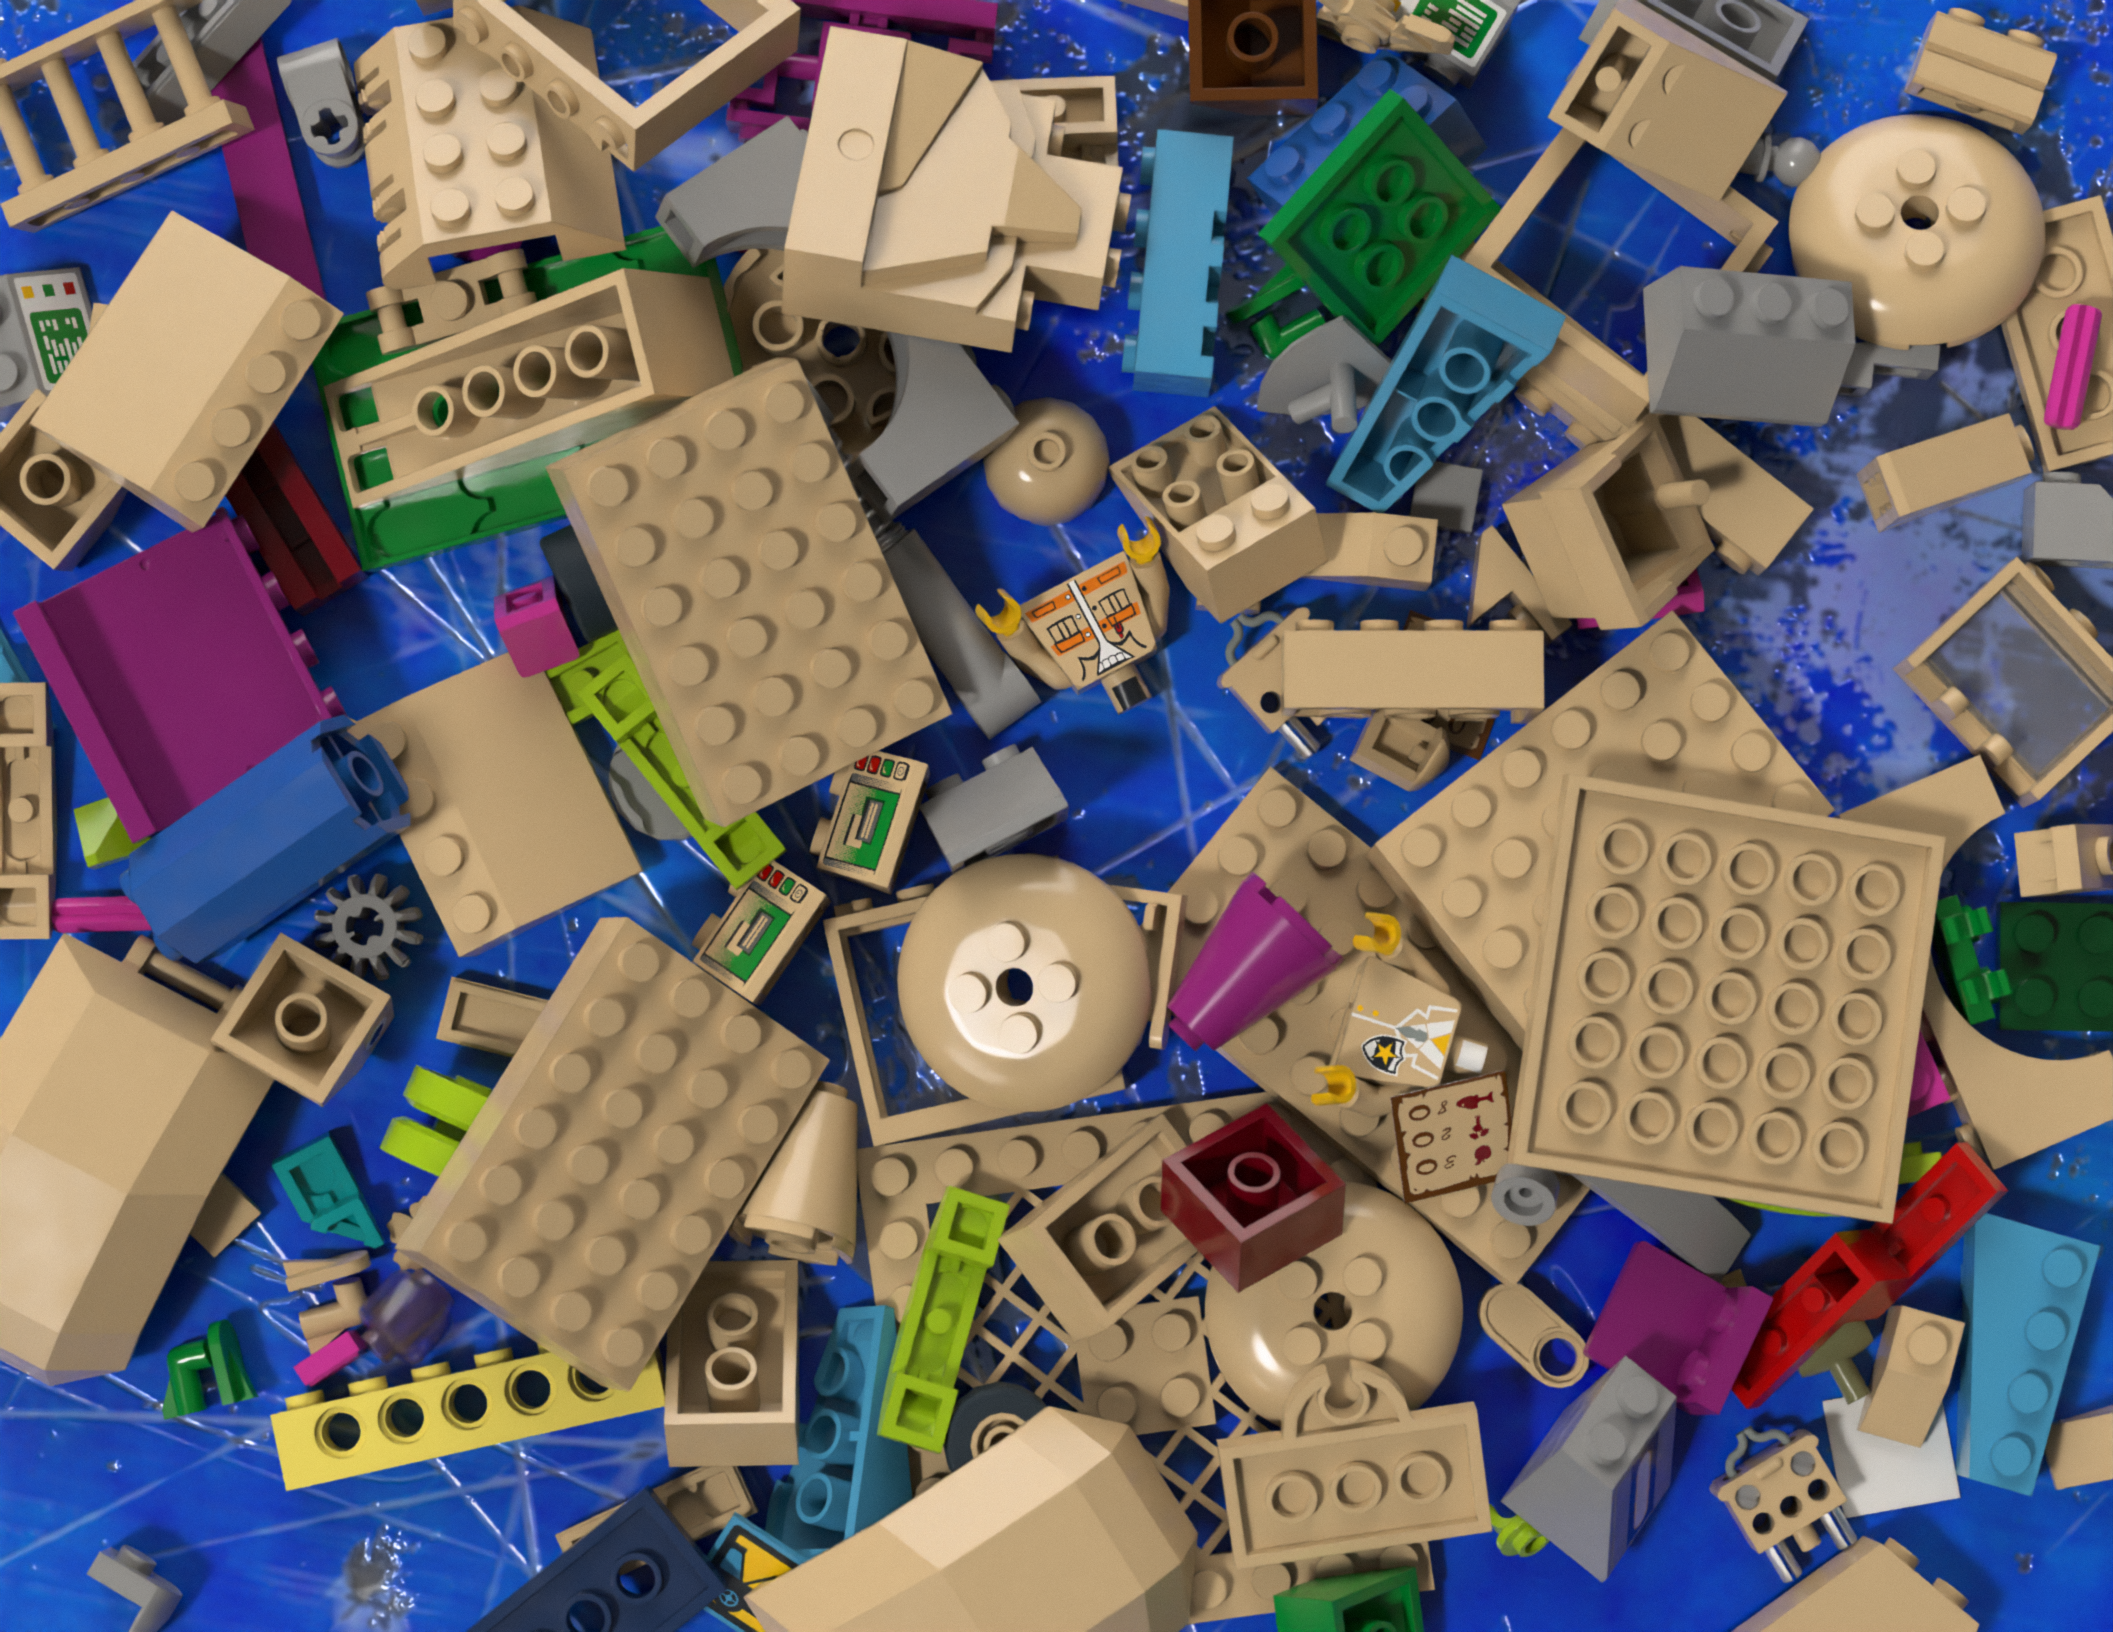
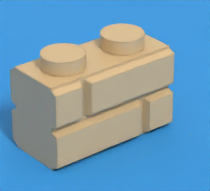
(1981, 70)

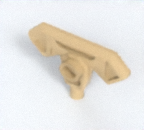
(1371, 26)

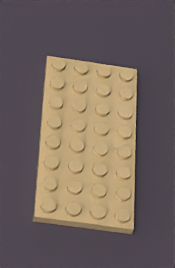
(1333, 885)

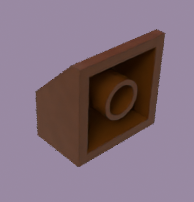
(1253, 56)

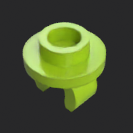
(1516, 1535)

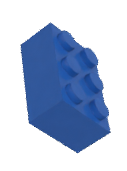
(1312, 143)

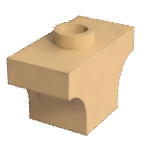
(2065, 860)

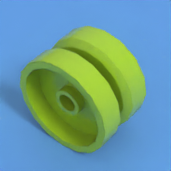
(452, 1103)

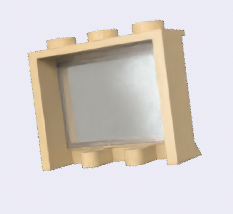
(2017, 681)

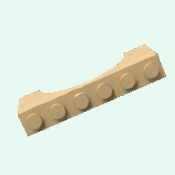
(2003, 1099)

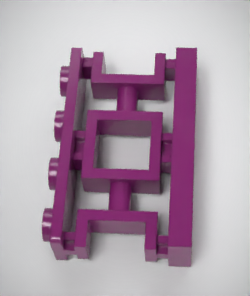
(943, 17)

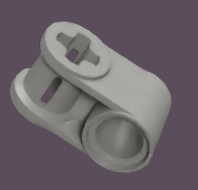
(322, 95)

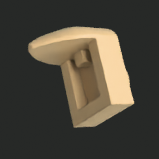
(1402, 750)

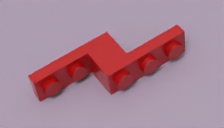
(1866, 1270)

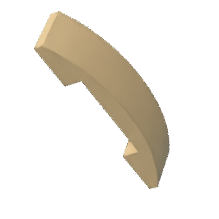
(27, 811)

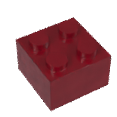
(1252, 1197)

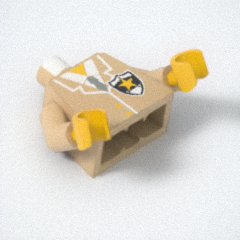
(1395, 1028)

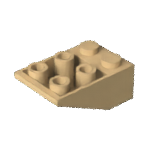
(1666, 101)
(1221, 513)

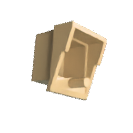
(1612, 529)

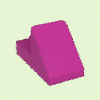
(535, 627)

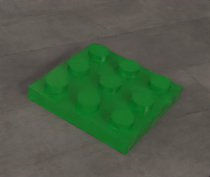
(1380, 219)

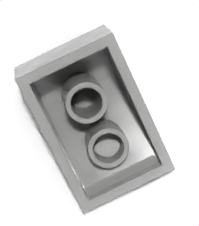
(994, 808)

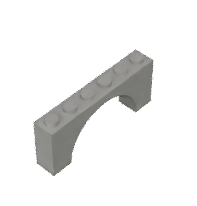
(942, 404)

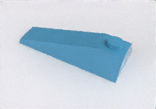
(844, 1468)

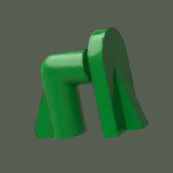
(1266, 329)
(219, 1351)

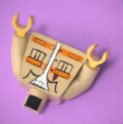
(1093, 624)

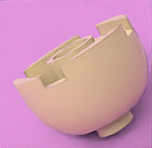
(1049, 463)

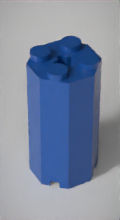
(266, 841)

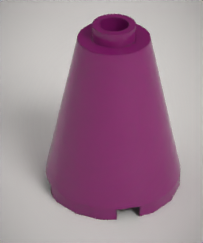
(1249, 967)

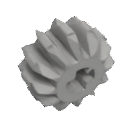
(359, 907)

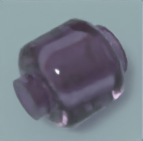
(406, 1317)

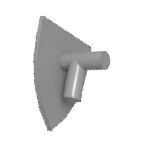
(1324, 373)

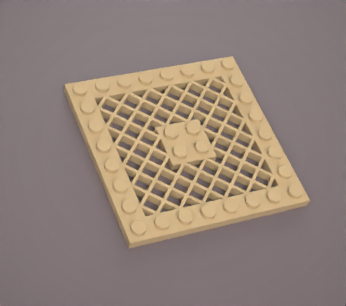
(1147, 1364)

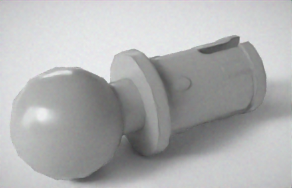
(1790, 160)

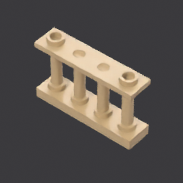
(152, 144)

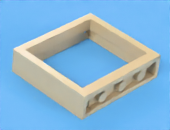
(571, 91)
(1574, 355)
(861, 918)

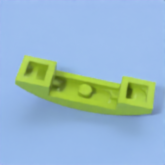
(628, 715)
(939, 1318)

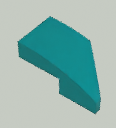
(327, 1191)

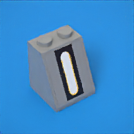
(1600, 1468)

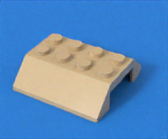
(473, 155)

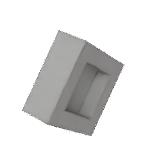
(1448, 495)

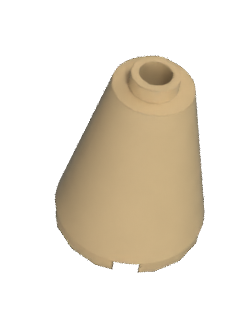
(809, 1186)

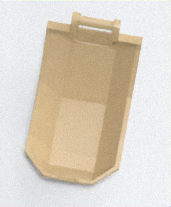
(108, 1149)
(1030, 1536)

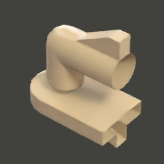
(326, 1322)

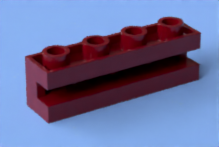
(293, 526)

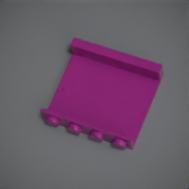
(177, 671)

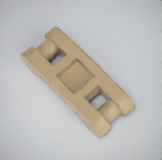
(451, 304)

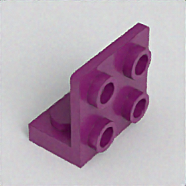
(1678, 1327)

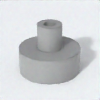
(1525, 1194)

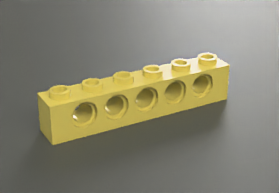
(313, 1458)

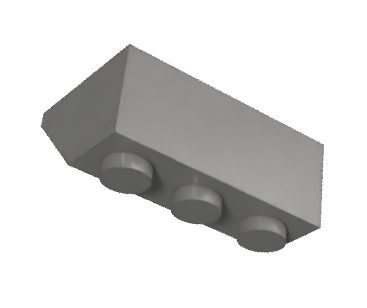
(1749, 31)
(1747, 345)

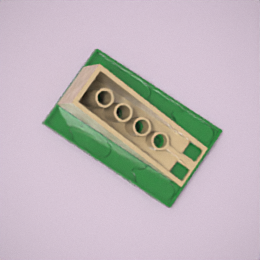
(459, 432)

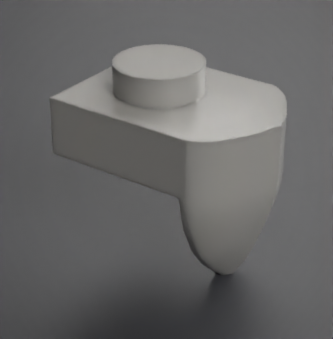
(132, 1576)

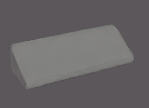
(219, 36)

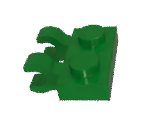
(1969, 986)

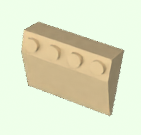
(186, 370)
(500, 803)

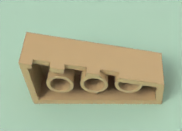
(1412, 671)

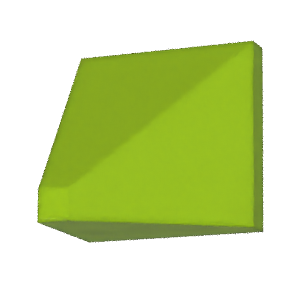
(103, 834)

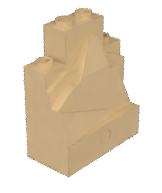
(941, 200)

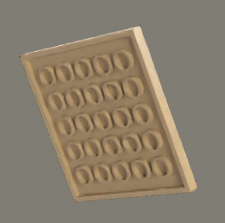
(1726, 999)

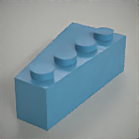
(1181, 263)
(1449, 370)
(2019, 1330)

